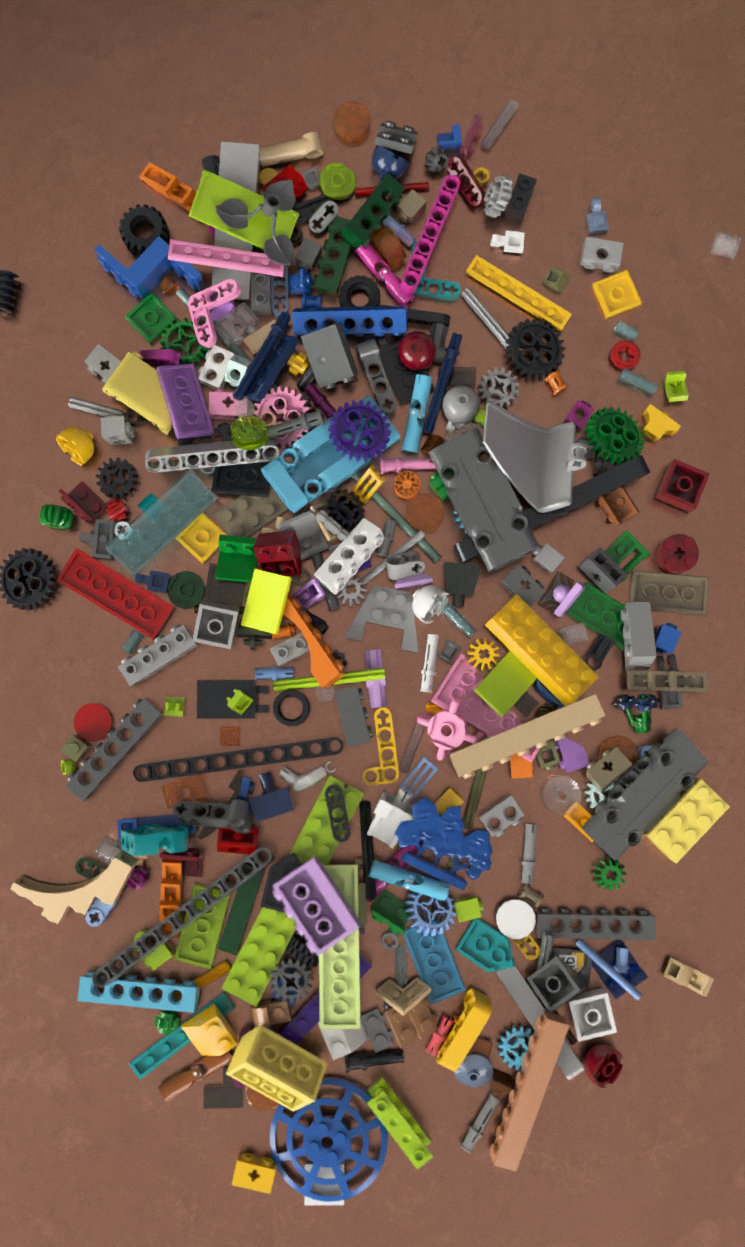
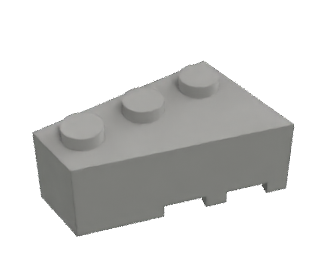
(638, 636)

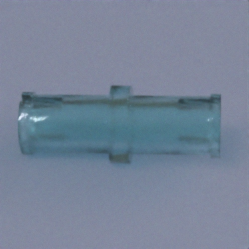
(638, 381)
(459, 620)

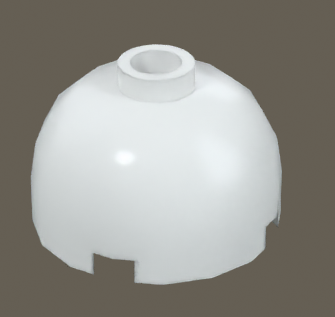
(428, 602)

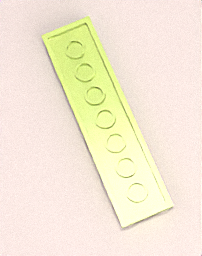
(340, 963)

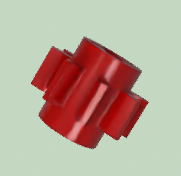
(116, 509)

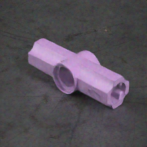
(375, 687)

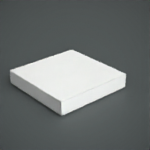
(323, 1190)

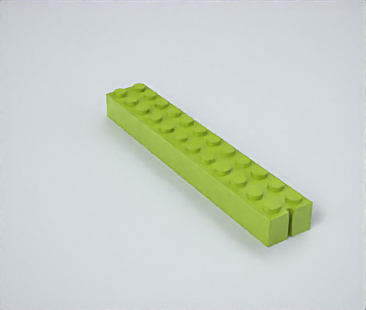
(274, 928)

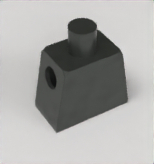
(460, 580)

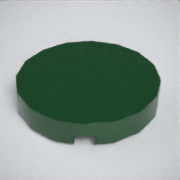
(186, 590)

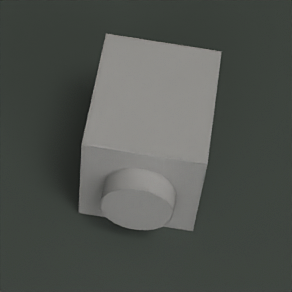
(547, 558)

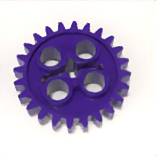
(376, 436)

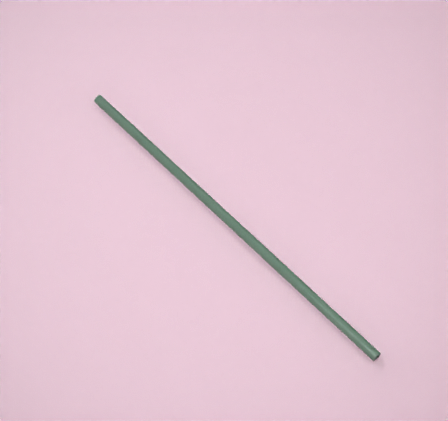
(378, 497)

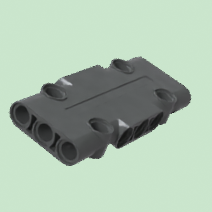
(484, 500)
(645, 794)

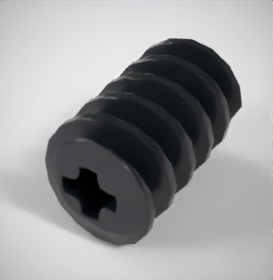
(6, 288)

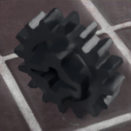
(120, 471)
(345, 508)

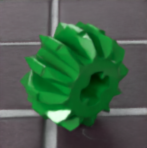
(56, 516)
(602, 872)

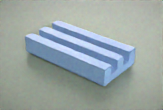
(429, 764)

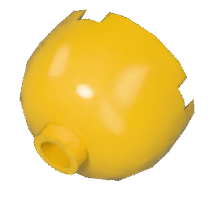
(77, 443)

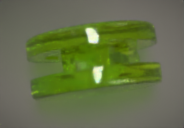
(249, 432)

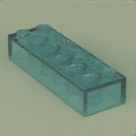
(161, 522)

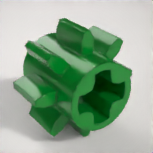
(166, 1021)

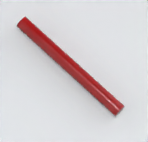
(408, 187)

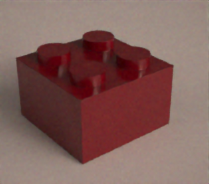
(682, 485)

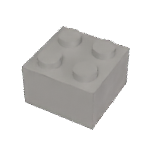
(216, 624)

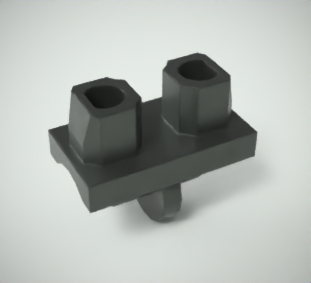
(254, 634)

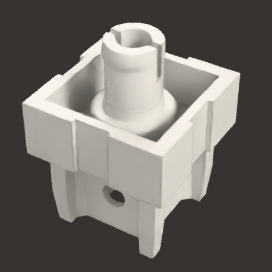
(389, 813)

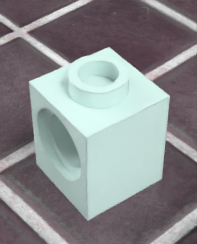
(238, 363)

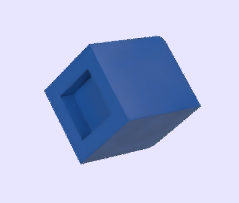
(450, 141)

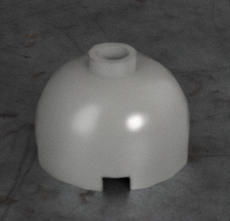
(461, 404)

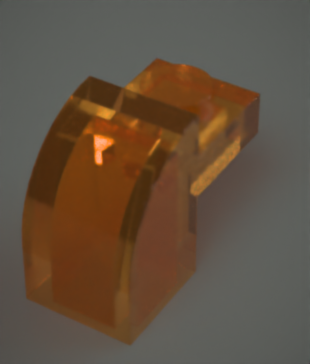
(388, 246)

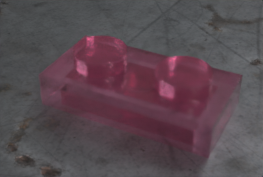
(474, 130)

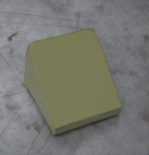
(556, 279)

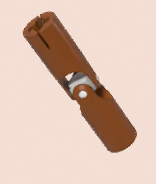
(185, 1079)

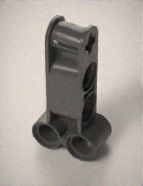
(368, 355)
(236, 814)

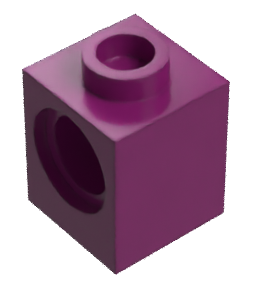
(583, 407)

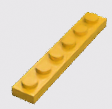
(518, 293)

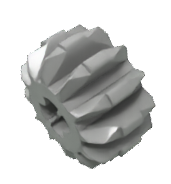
(353, 596)

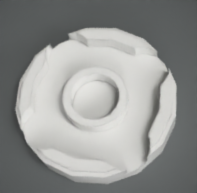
(515, 919)

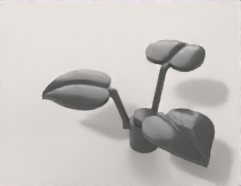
(277, 197)

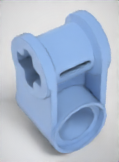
(101, 908)

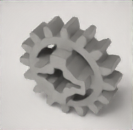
(498, 196)
(494, 381)

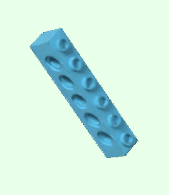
(190, 993)

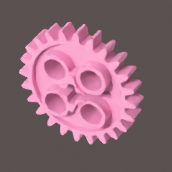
(292, 404)

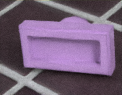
(566, 597)

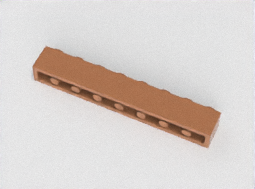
(528, 1090)

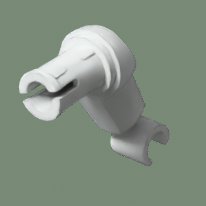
(305, 780)

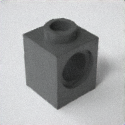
(308, 255)

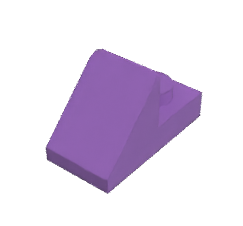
(309, 594)

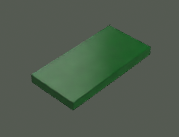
(599, 614)

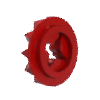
(632, 351)

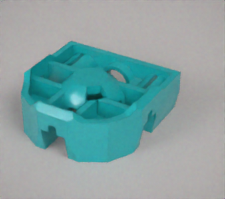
(152, 837)

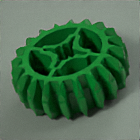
(177, 345)

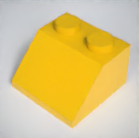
(210, 1032)

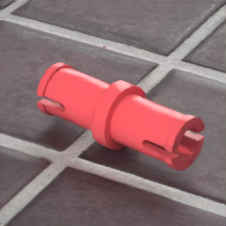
(439, 1035)

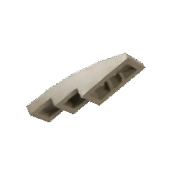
(667, 681)

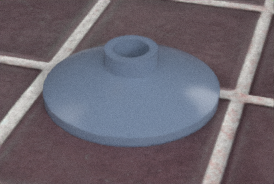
(474, 1070)

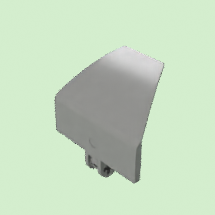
(533, 457)

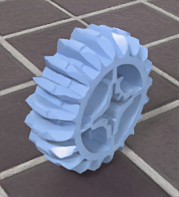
(425, 924)

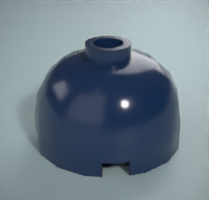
(386, 162)

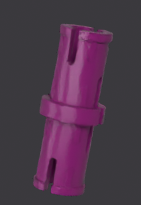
(320, 400)

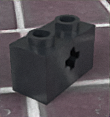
(520, 198)

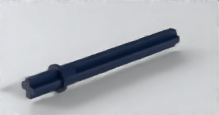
(276, 331)
(449, 360)

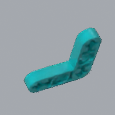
(429, 281)

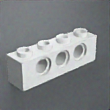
(341, 560)

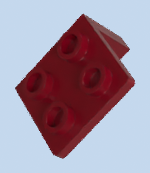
(86, 501)
(192, 861)

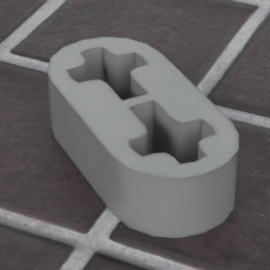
(326, 219)

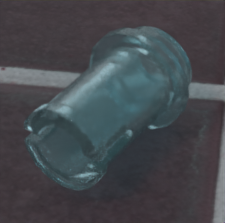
(626, 330)
(131, 642)

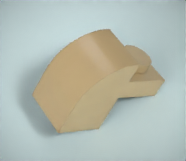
(688, 976)

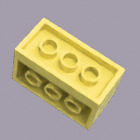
(277, 1068)

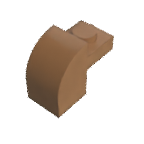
(271, 1012)

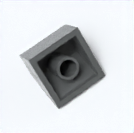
(556, 984)

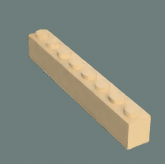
(526, 736)

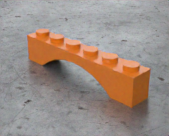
(323, 664)

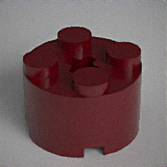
(672, 563)

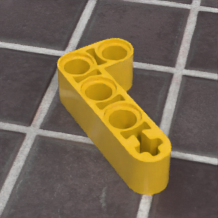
(382, 745)
(466, 1030)

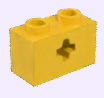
(247, 1179)

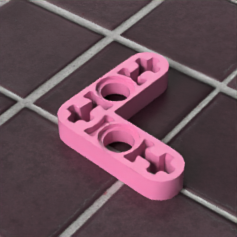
(204, 309)

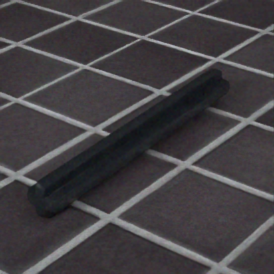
(367, 848)

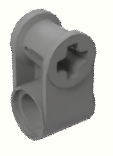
(403, 565)

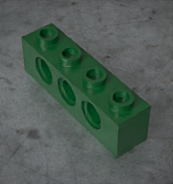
(391, 191)
(330, 285)

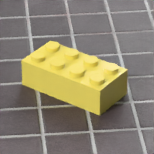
(687, 820)

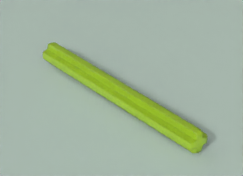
(310, 681)

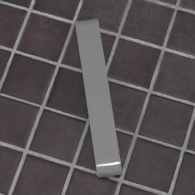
(203, 460)
(532, 1010)

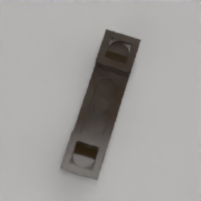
(234, 785)

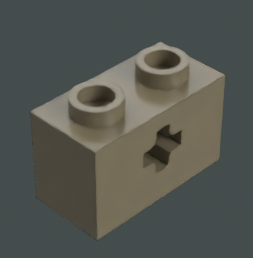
(604, 779)

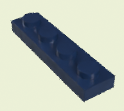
(271, 368)

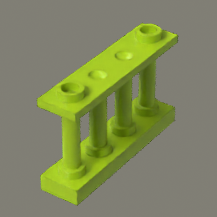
(399, 1122)

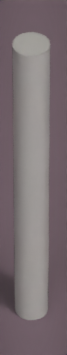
(404, 548)

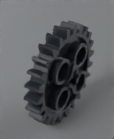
(533, 332)
(27, 579)

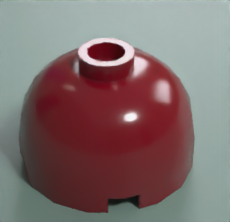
(417, 350)
(603, 1065)

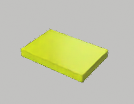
(266, 601)

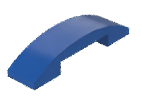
(163, 820)

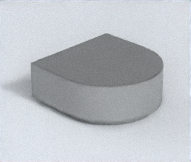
(311, 178)

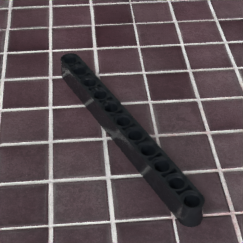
(581, 495)
(248, 754)

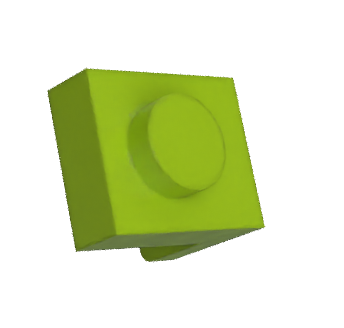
(675, 386)

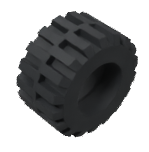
(139, 217)

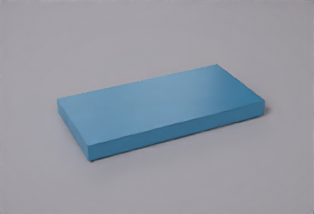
(434, 963)

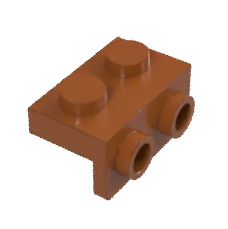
(618, 505)

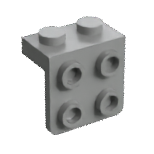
(307, 532)

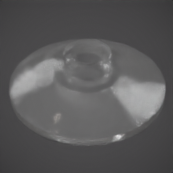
(566, 785)

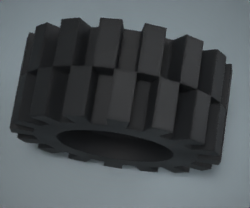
(298, 949)

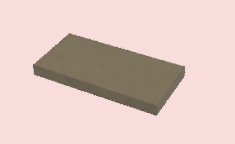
(670, 592)

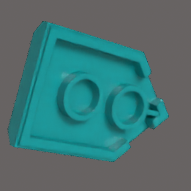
(486, 947)

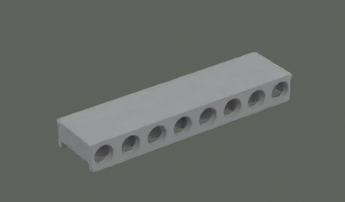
(241, 166)

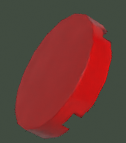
(93, 722)

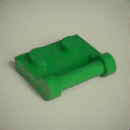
(623, 547)

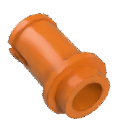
(285, 631)

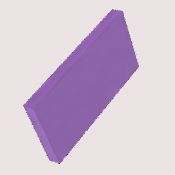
(185, 401)

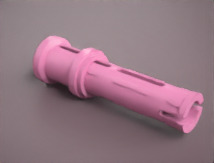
(398, 464)

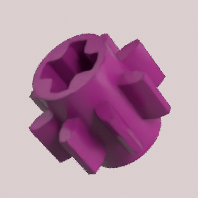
(137, 878)

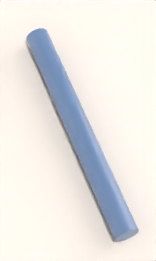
(608, 969)

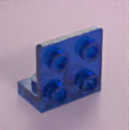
(634, 975)

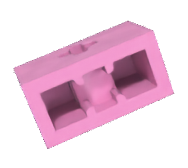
(218, 402)

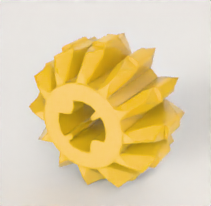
(481, 647)

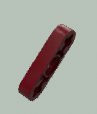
(474, 183)

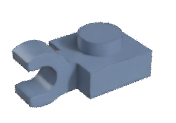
(597, 220)

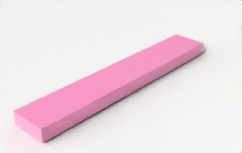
(223, 257)

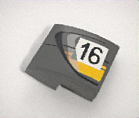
(577, 960)

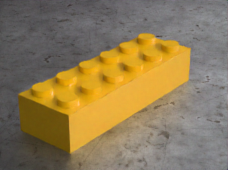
(542, 651)

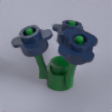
(643, 703)

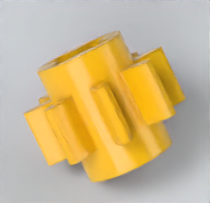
(298, 363)

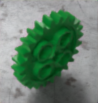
(615, 435)

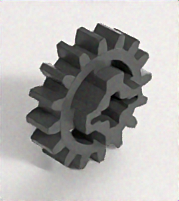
(297, 985)

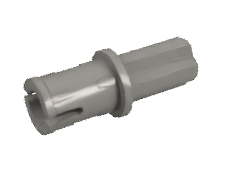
(388, 531)

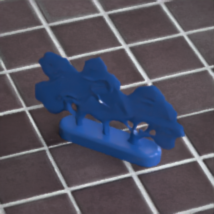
(444, 837)

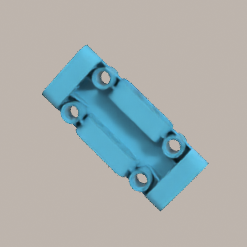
(317, 464)

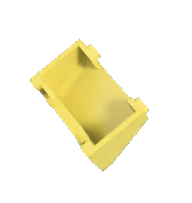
(140, 389)

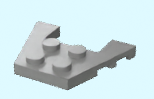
(389, 609)

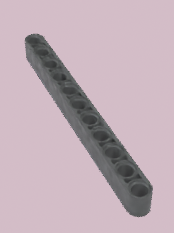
(174, 919)

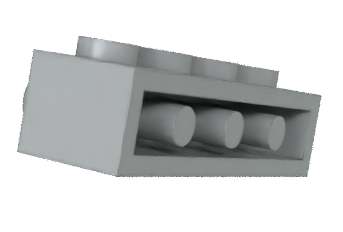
(158, 655)

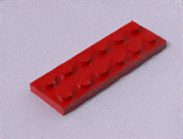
(115, 594)

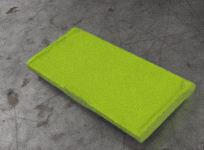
(215, 190)

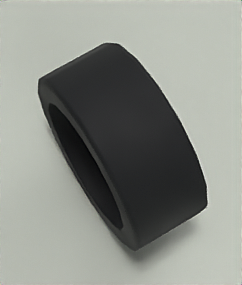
(291, 722)

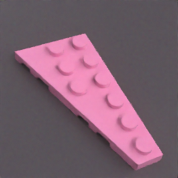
(462, 681)

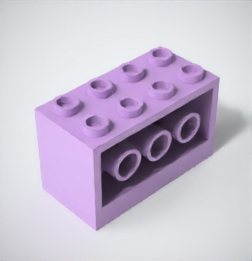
(326, 895)

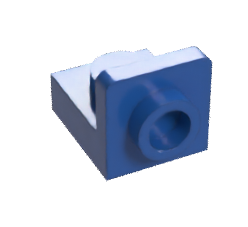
(300, 283)

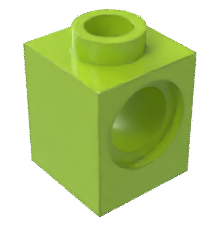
(468, 908)

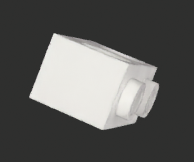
(214, 367)

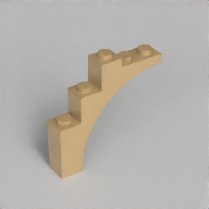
(58, 899)

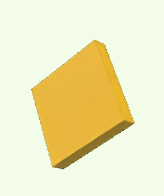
(616, 294)
(201, 537)

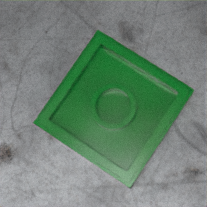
(150, 318)

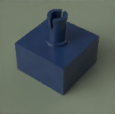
(272, 800)

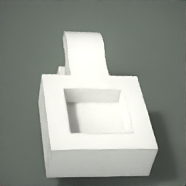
(512, 241)

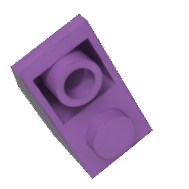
(571, 755)

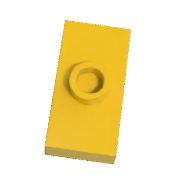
(658, 423)

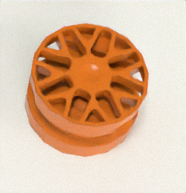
(407, 485)

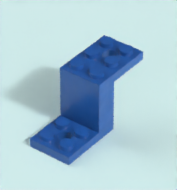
(149, 269)

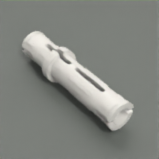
(429, 663)

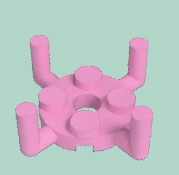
(455, 721)

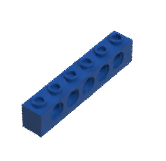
(398, 314)

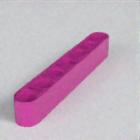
(428, 242)

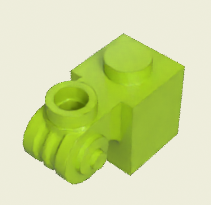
(159, 956)

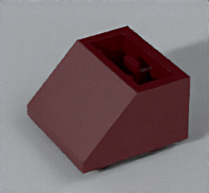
(279, 553)

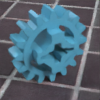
(511, 1045)

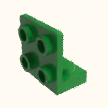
(236, 558)
(390, 910)

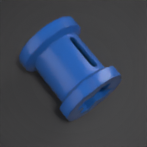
(311, 301)

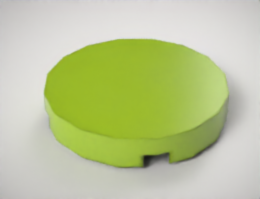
(337, 181)

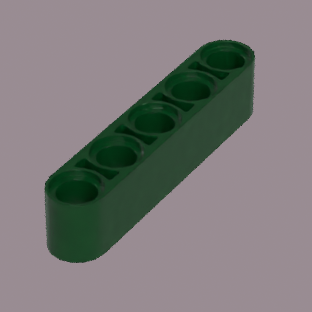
(240, 912)

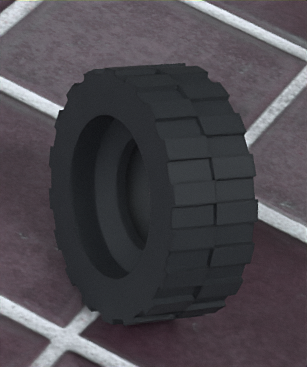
(355, 283)

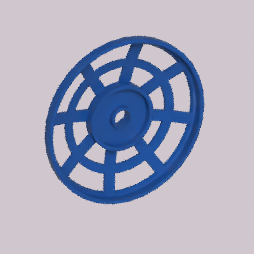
(329, 1155)

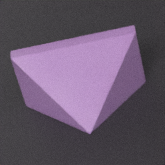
(413, 581)

